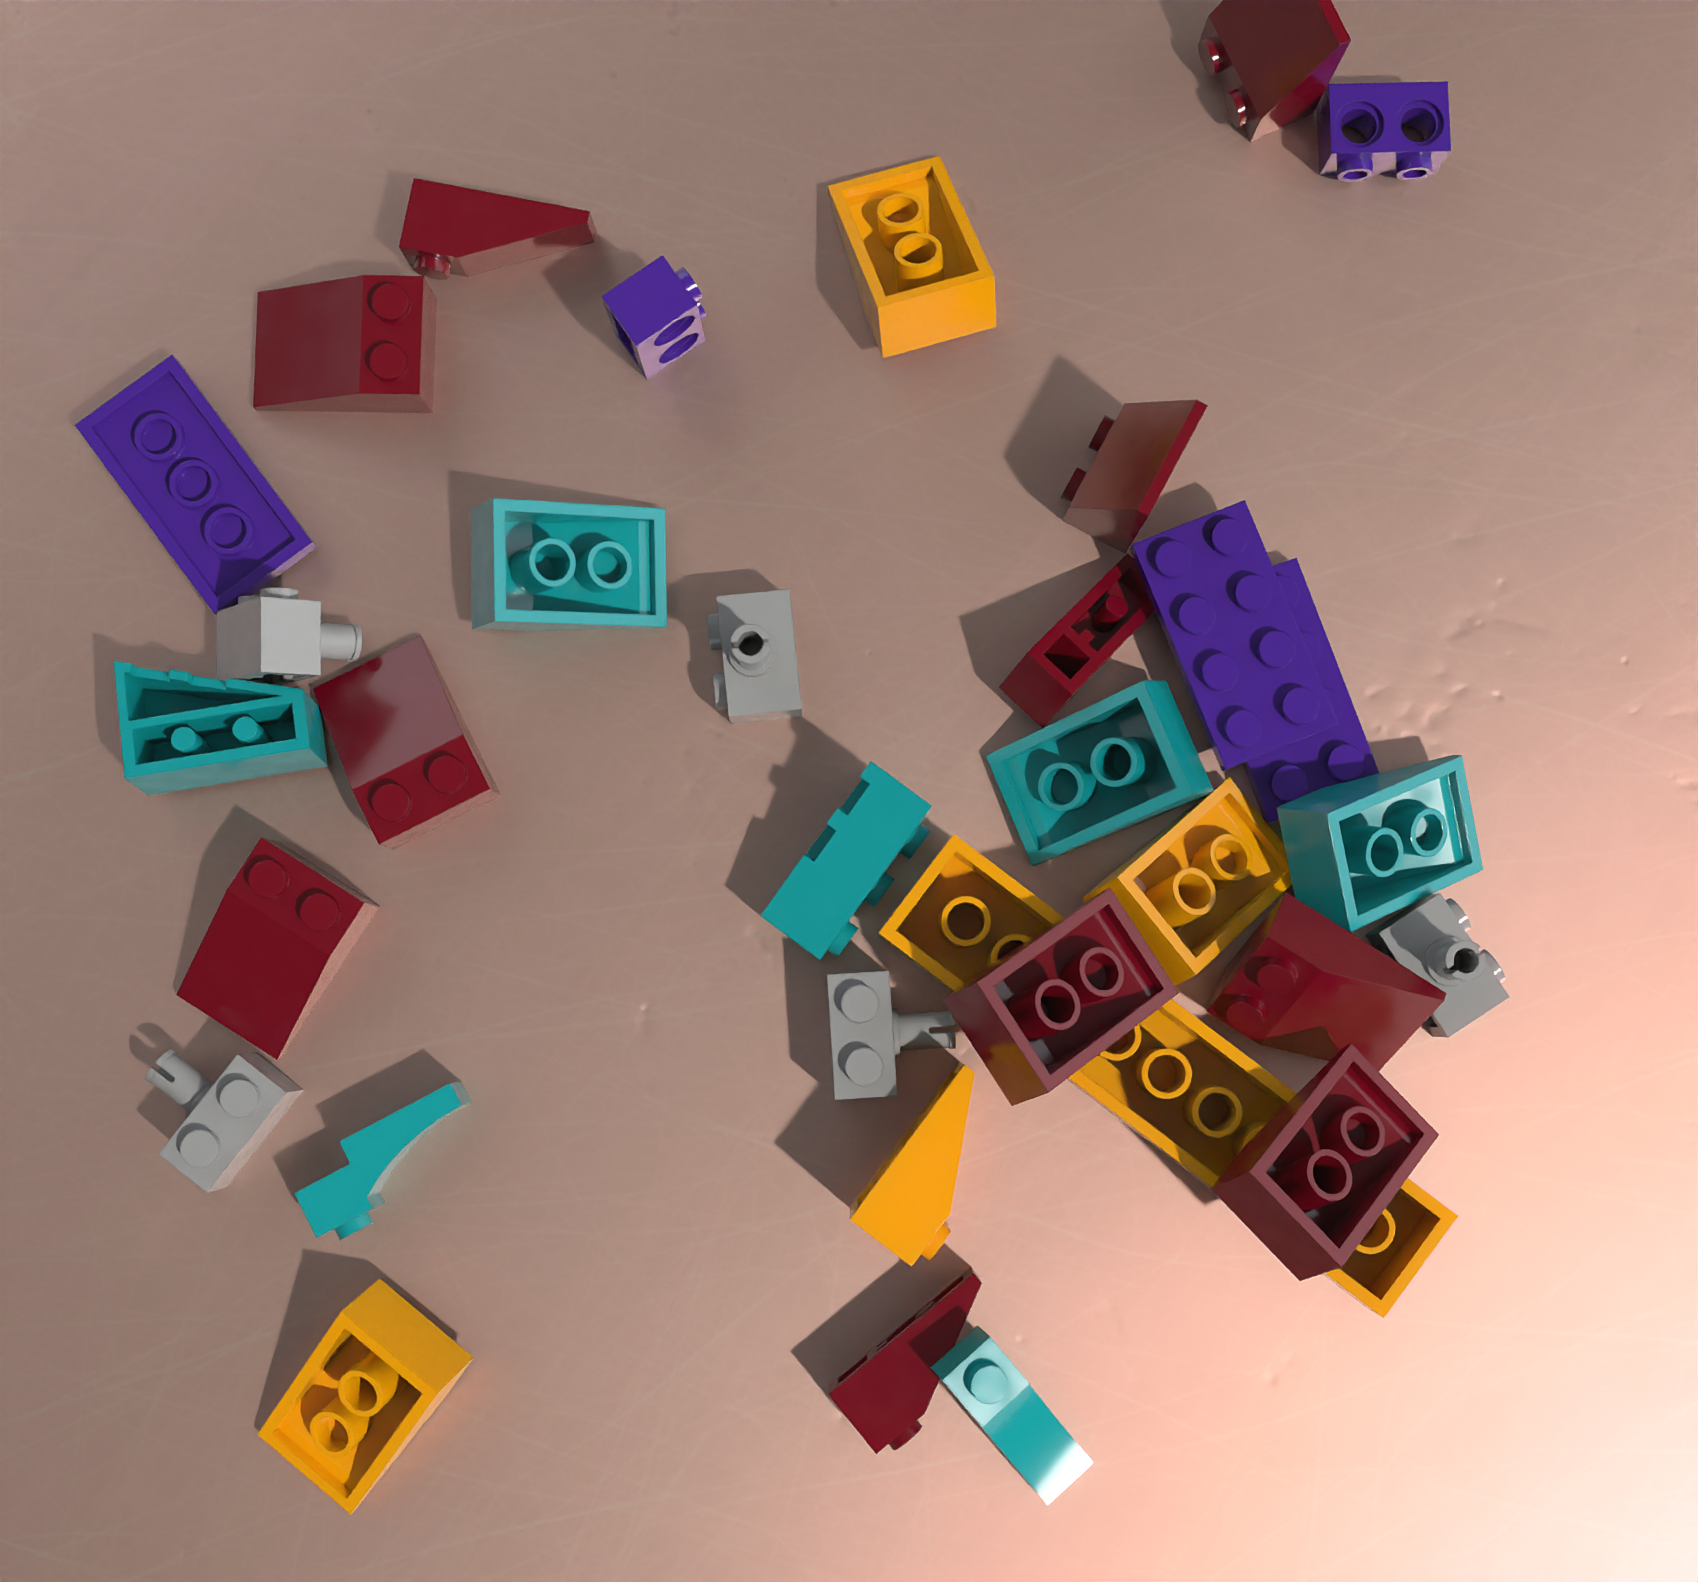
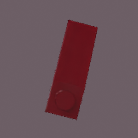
(479, 231)
(1079, 643)
(894, 1380)

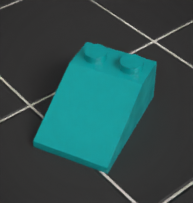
(567, 566)
(1099, 771)
(1381, 841)

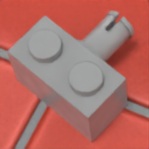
(279, 639)
(757, 655)
(1435, 945)
(872, 1033)
(223, 1116)

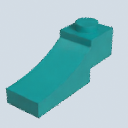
(347, 1195)
(1012, 1414)

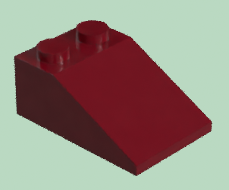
(1272, 58)
(347, 346)
(1130, 468)
(404, 744)
(274, 946)
(1319, 988)
(1061, 998)
(1326, 1165)

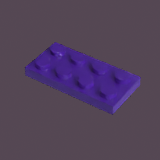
(195, 485)
(1233, 635)
(1326, 757)

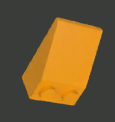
(914, 256)
(1201, 880)
(915, 1185)
(364, 1394)

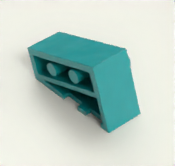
(211, 731)
(849, 863)

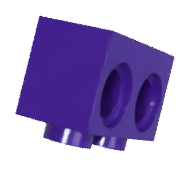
(1378, 114)
(656, 315)

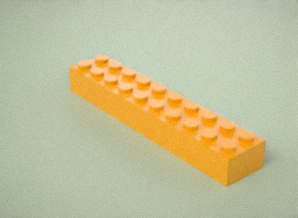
(1162, 1078)

